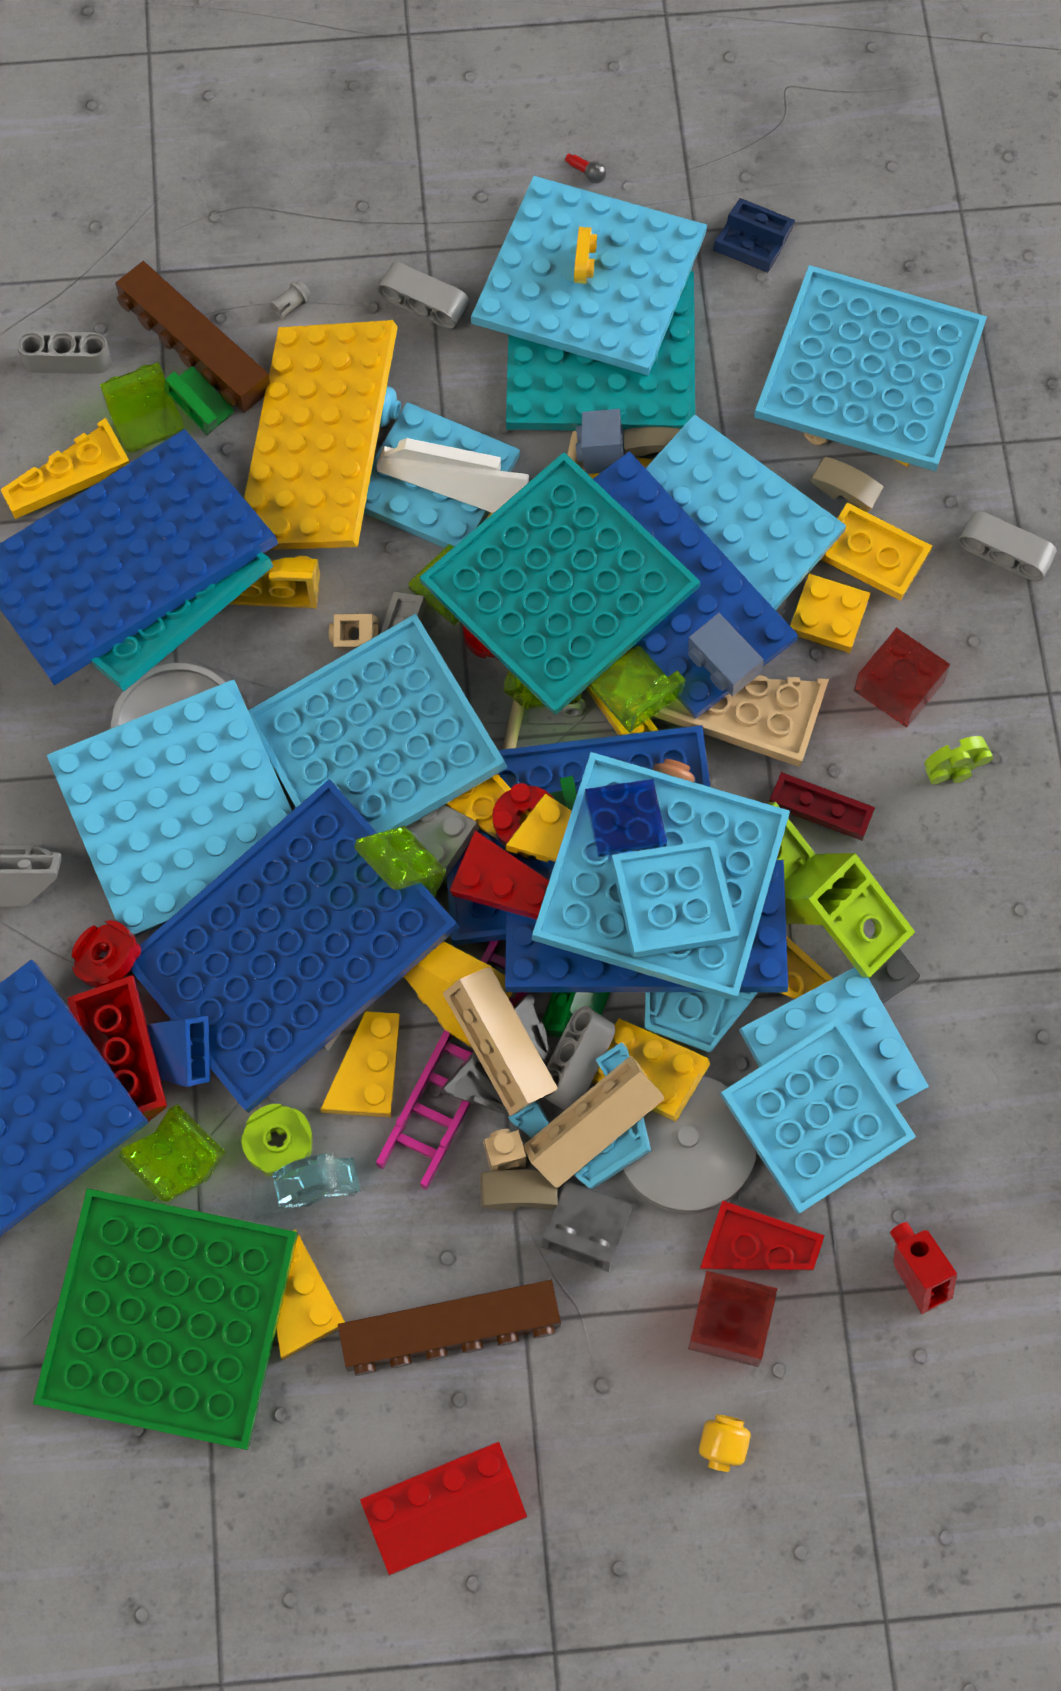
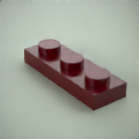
(822, 806)

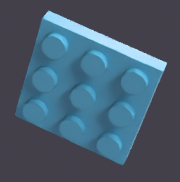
(674, 898)

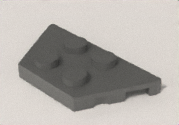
(471, 1080)

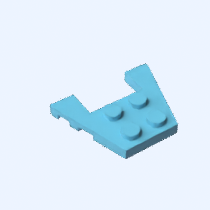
(693, 1016)
(614, 1158)

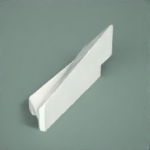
(452, 472)

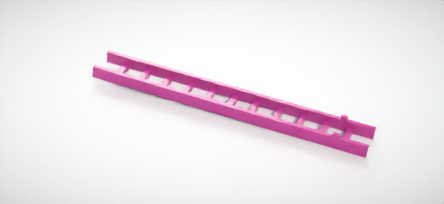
(429, 1076)

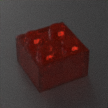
(901, 677)
(732, 1318)

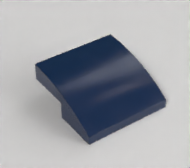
(753, 235)

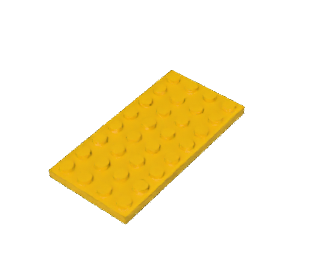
(320, 432)

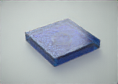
(625, 817)

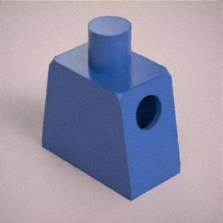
(182, 1050)

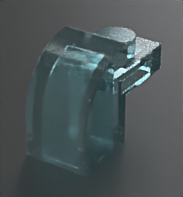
(313, 1178)

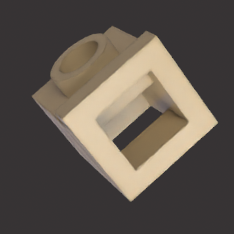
(344, 624)
(505, 1150)

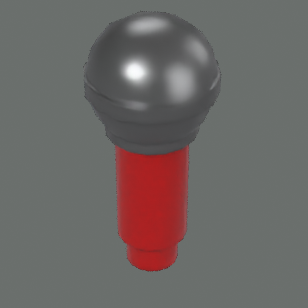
(593, 170)

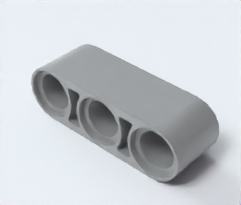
(423, 295)
(51, 345)
(1007, 546)
(574, 1057)

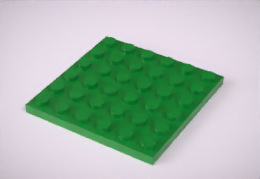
(166, 1319)

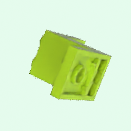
(841, 897)

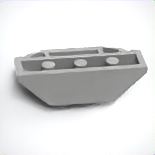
(25, 873)

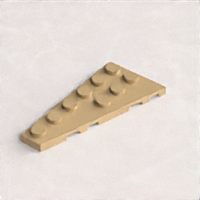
(763, 717)

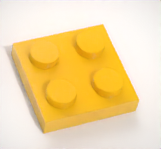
(829, 613)

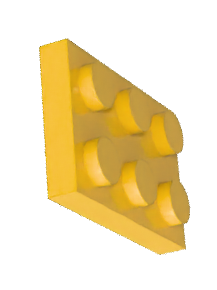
(877, 552)
(666, 1064)

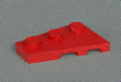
(498, 879)
(759, 1242)

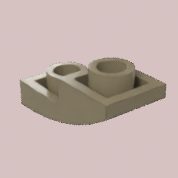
(647, 439)
(842, 479)
(516, 1188)

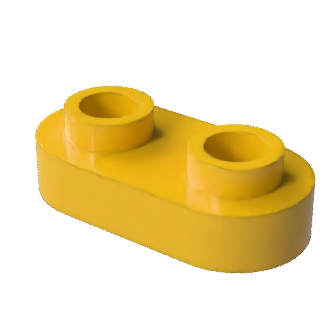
(585, 245)

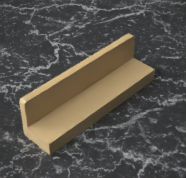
(499, 1040)
(593, 1122)

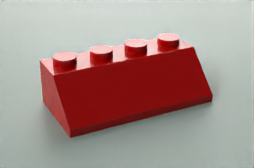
(119, 1031)
(443, 1508)

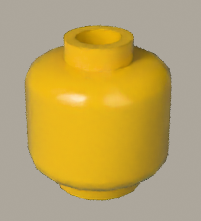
(724, 1442)

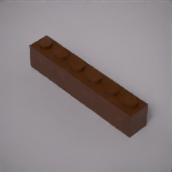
(192, 336)
(449, 1326)

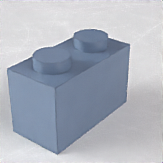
(599, 439)
(724, 655)

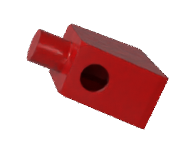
(923, 1267)

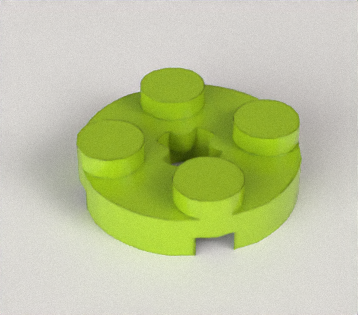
(958, 762)
(258, 1134)

